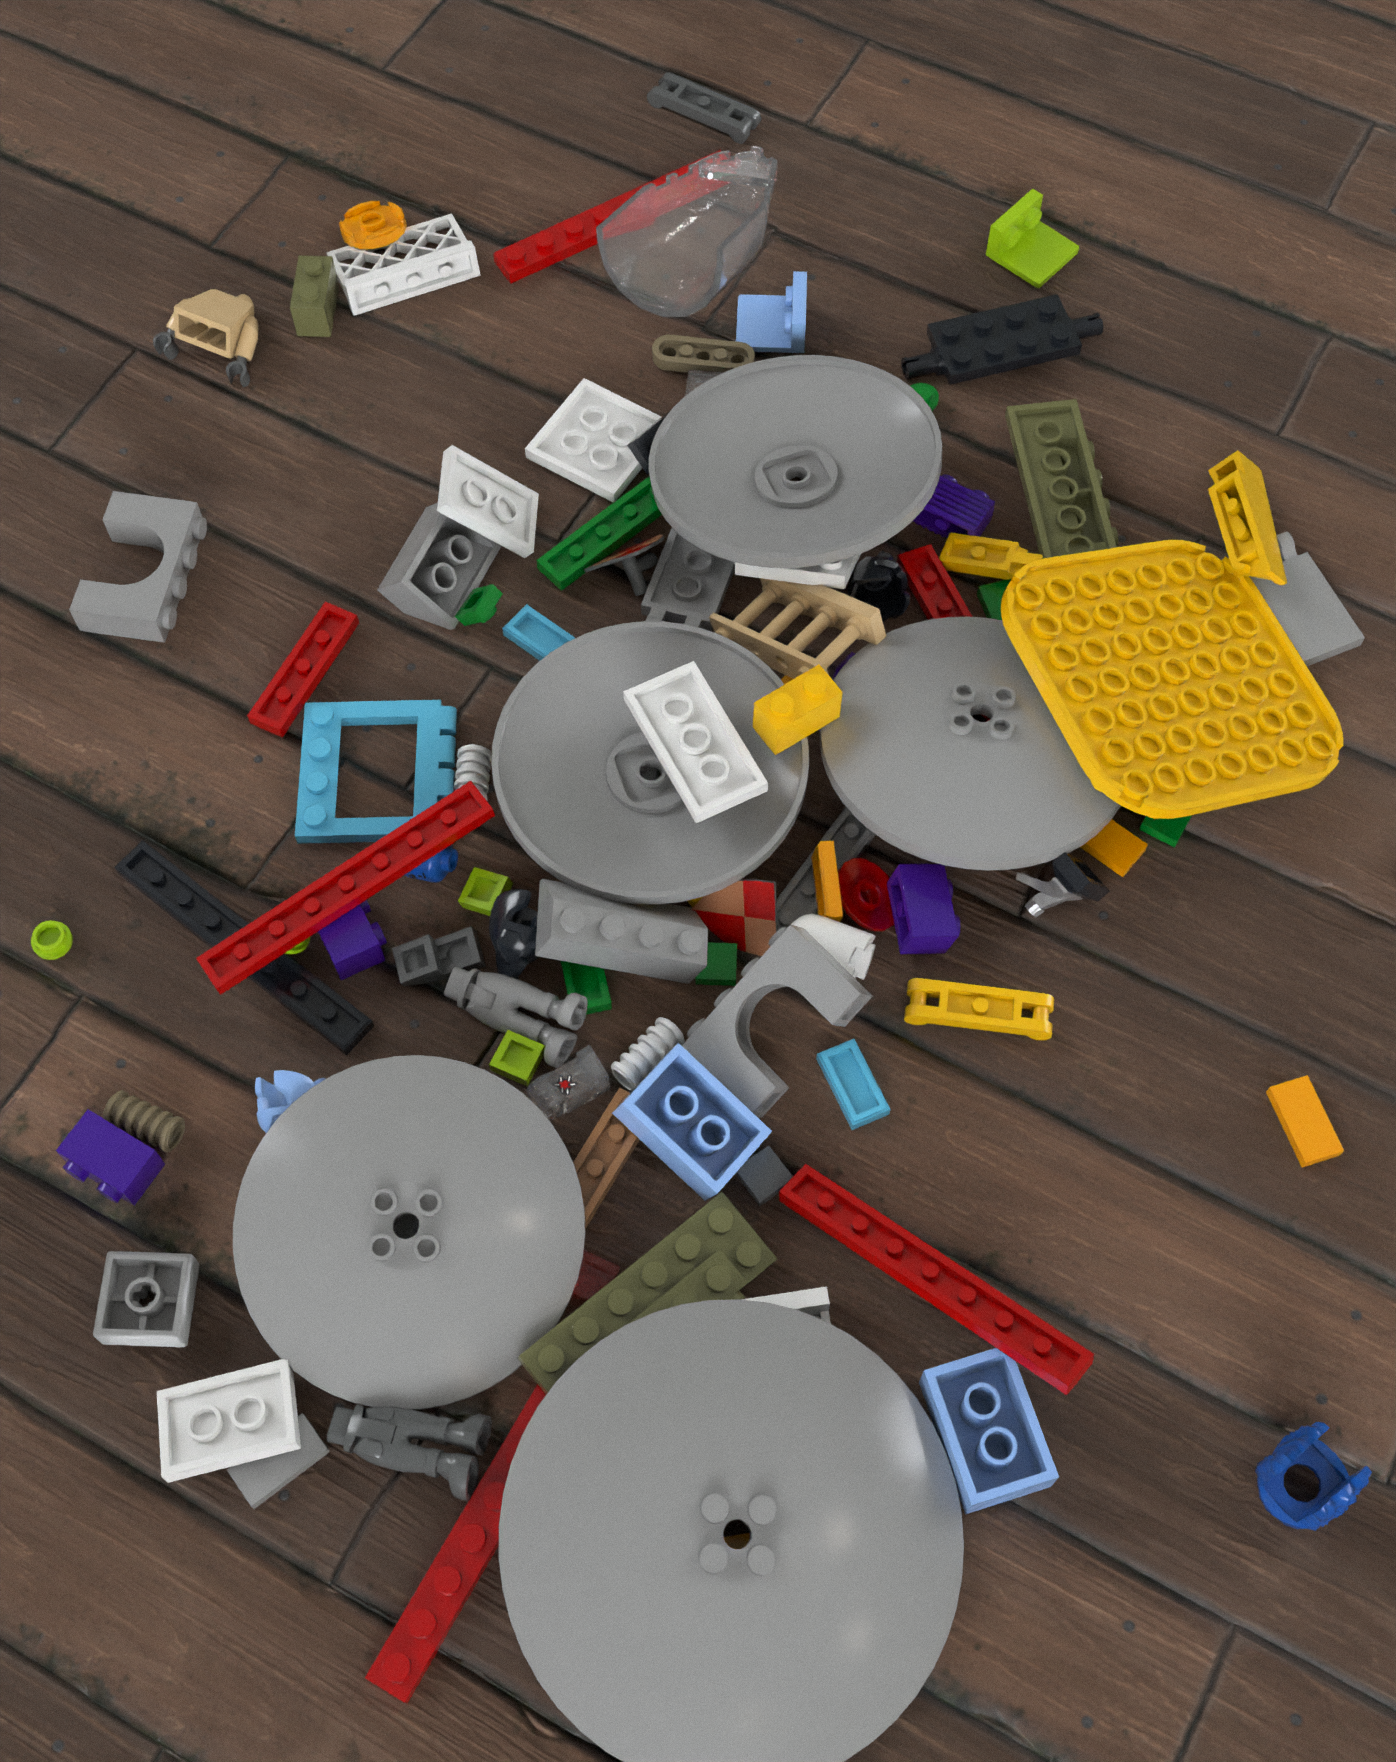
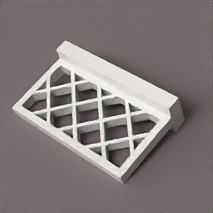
(410, 275)

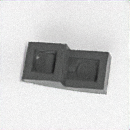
(433, 960)

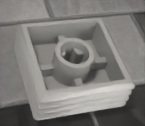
(130, 1278)

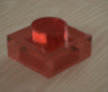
(593, 1276)

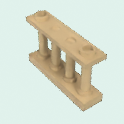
(820, 602)

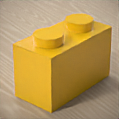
(797, 709)

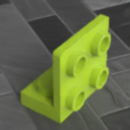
(1028, 245)

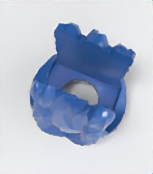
(1336, 1487)

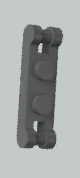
(705, 106)

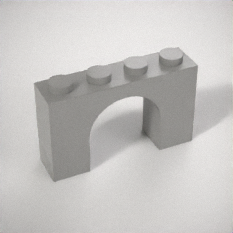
(148, 606)
(724, 1039)

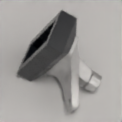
(1071, 882)

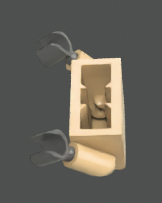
(216, 324)

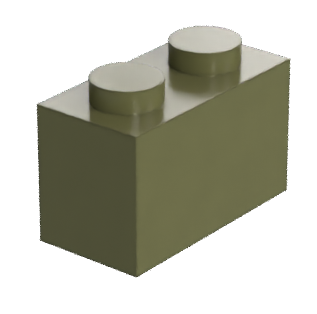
(314, 296)

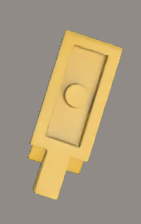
(984, 556)

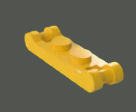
(979, 1008)

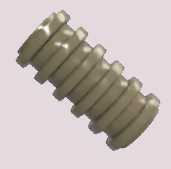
(144, 1121)

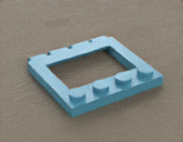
(321, 760)

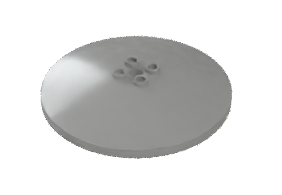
(838, 424)
(575, 756)
(936, 777)
(422, 1313)

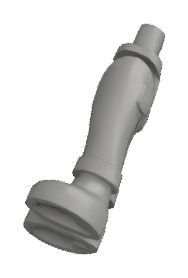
(496, 1000)

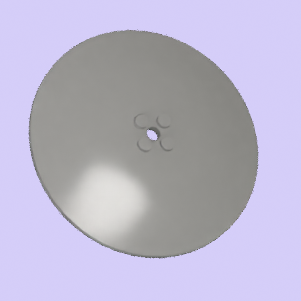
(621, 1559)

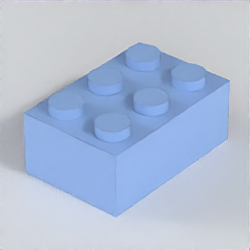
(692, 1122)
(988, 1429)

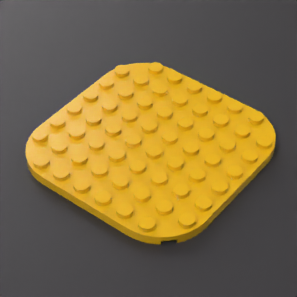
(1170, 678)

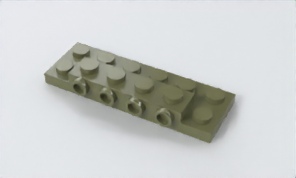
(1060, 478)
(697, 1262)

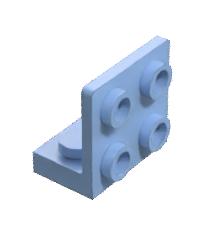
(774, 321)

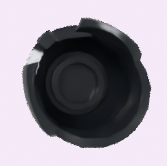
(881, 584)
(513, 932)

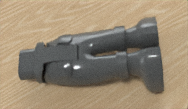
(385, 1436)

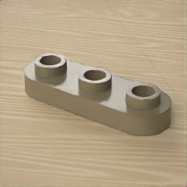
(701, 354)

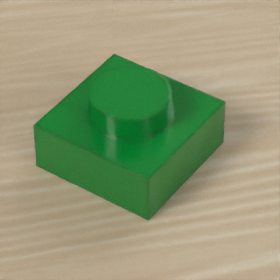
(479, 605)

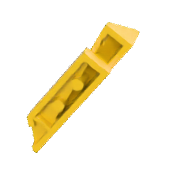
(1246, 518)

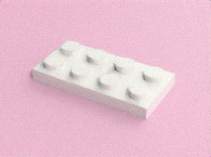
(695, 742)

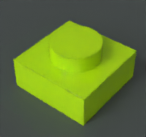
(483, 890)
(517, 1058)

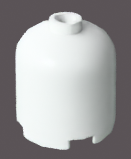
(845, 943)

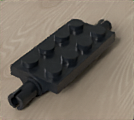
(1002, 340)

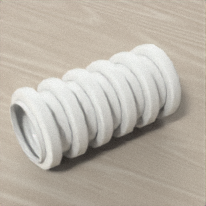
(473, 766)
(647, 1053)

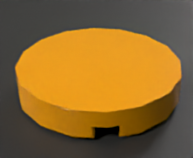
(372, 225)

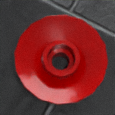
(865, 894)

